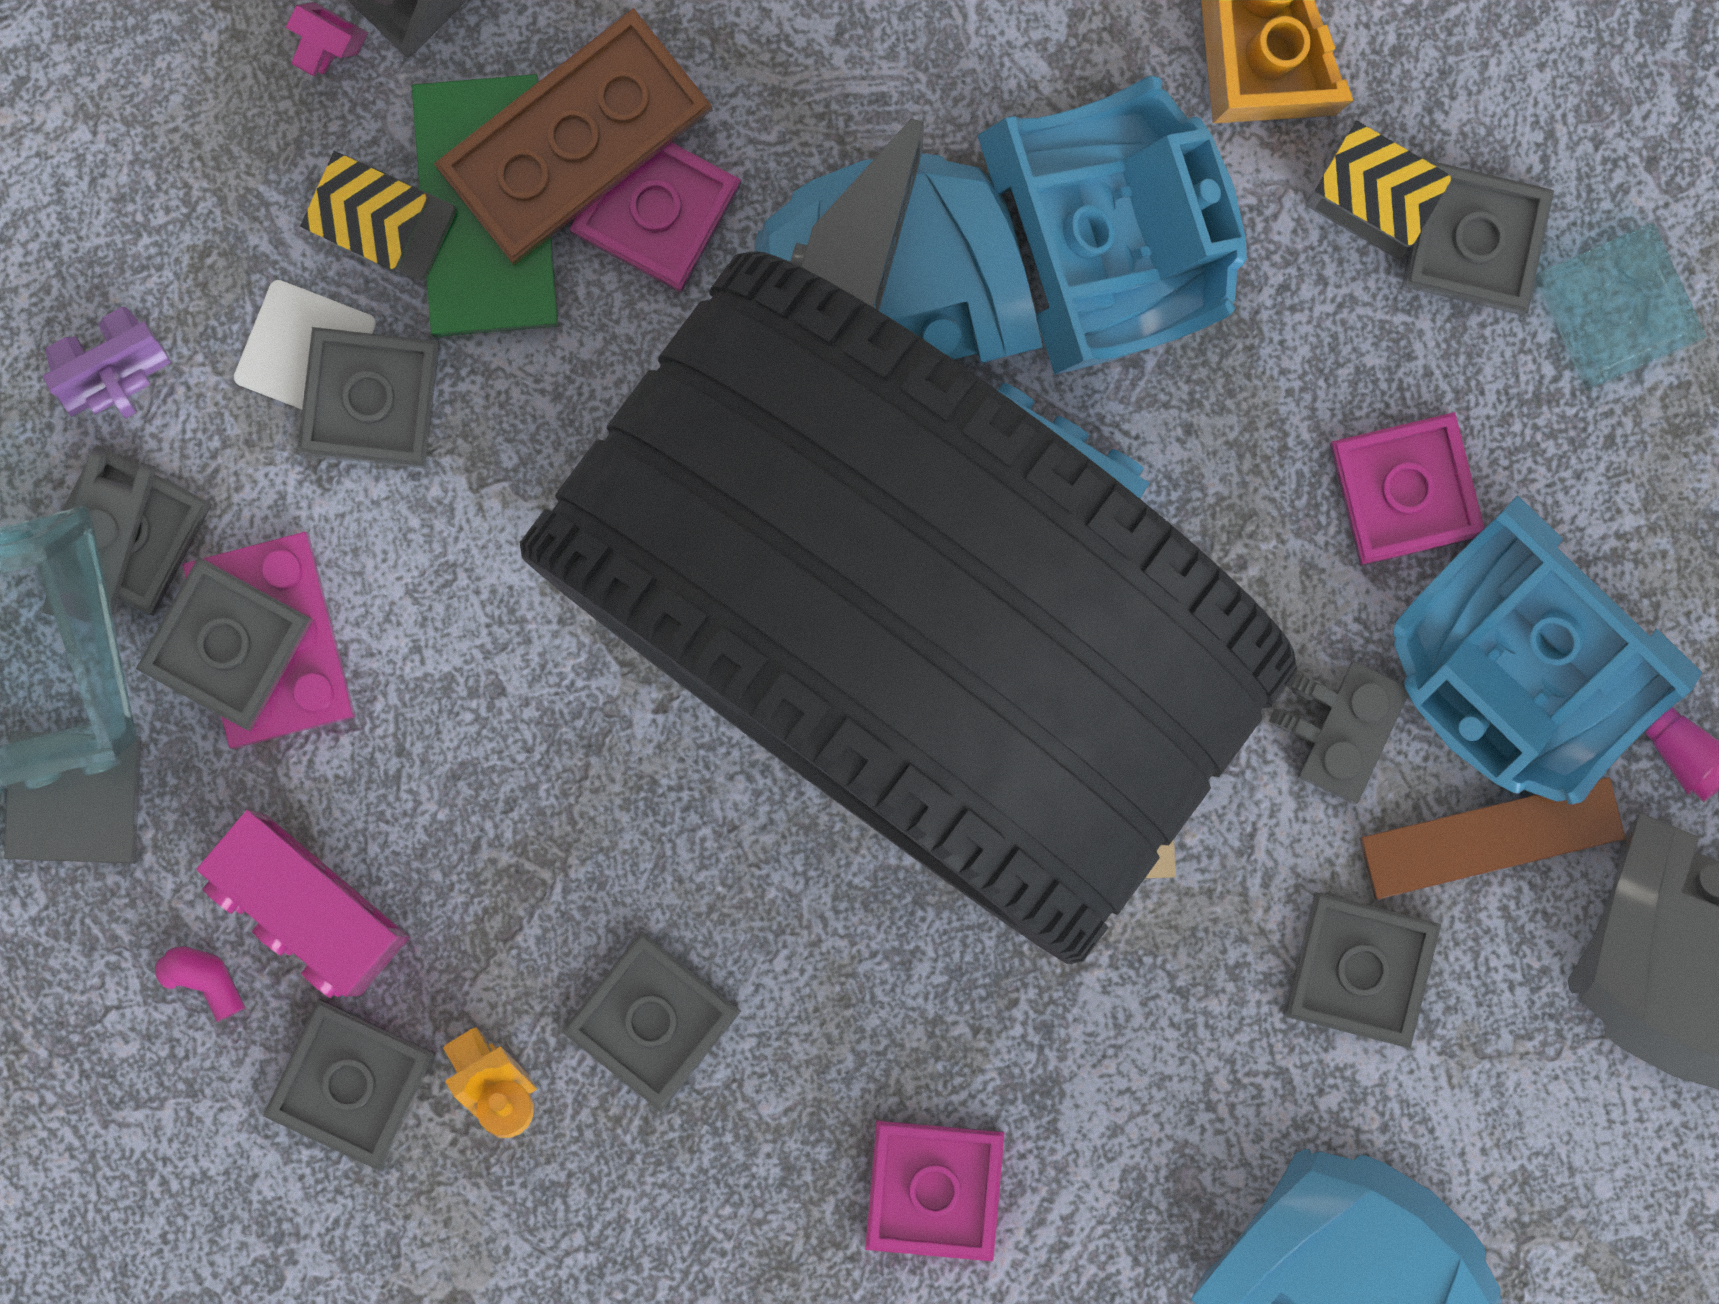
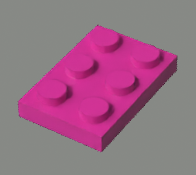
(314, 683)

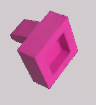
(323, 37)

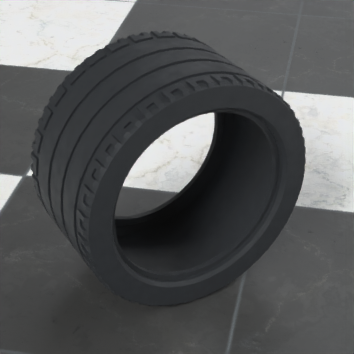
(915, 599)

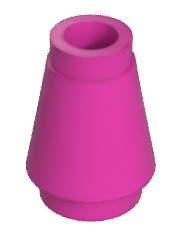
(1688, 753)

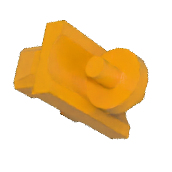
(490, 1084)

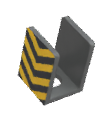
(1379, 190)
(378, 216)

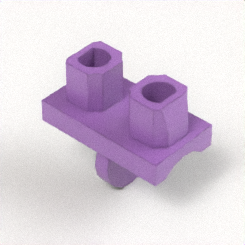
(107, 371)

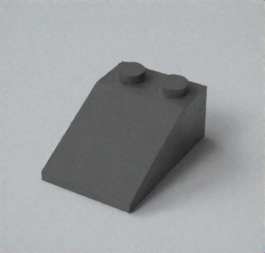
(861, 230)

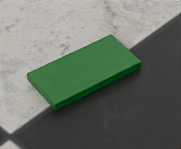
(472, 280)

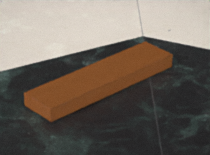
(1489, 840)

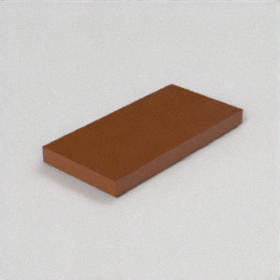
(573, 136)

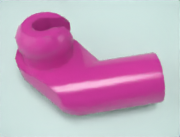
(200, 972)

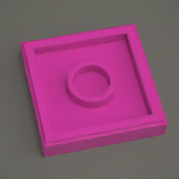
(661, 215)
(1407, 489)
(934, 1190)

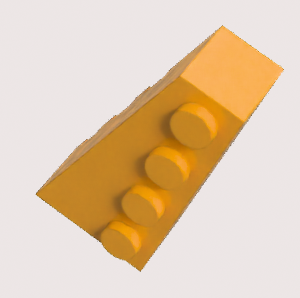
(1270, 61)

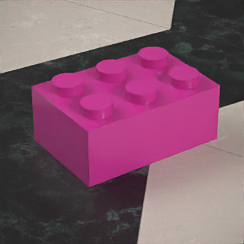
(300, 906)

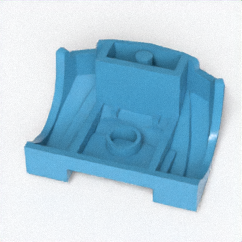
(1122, 221)
(954, 265)
(1533, 662)
(1351, 1237)

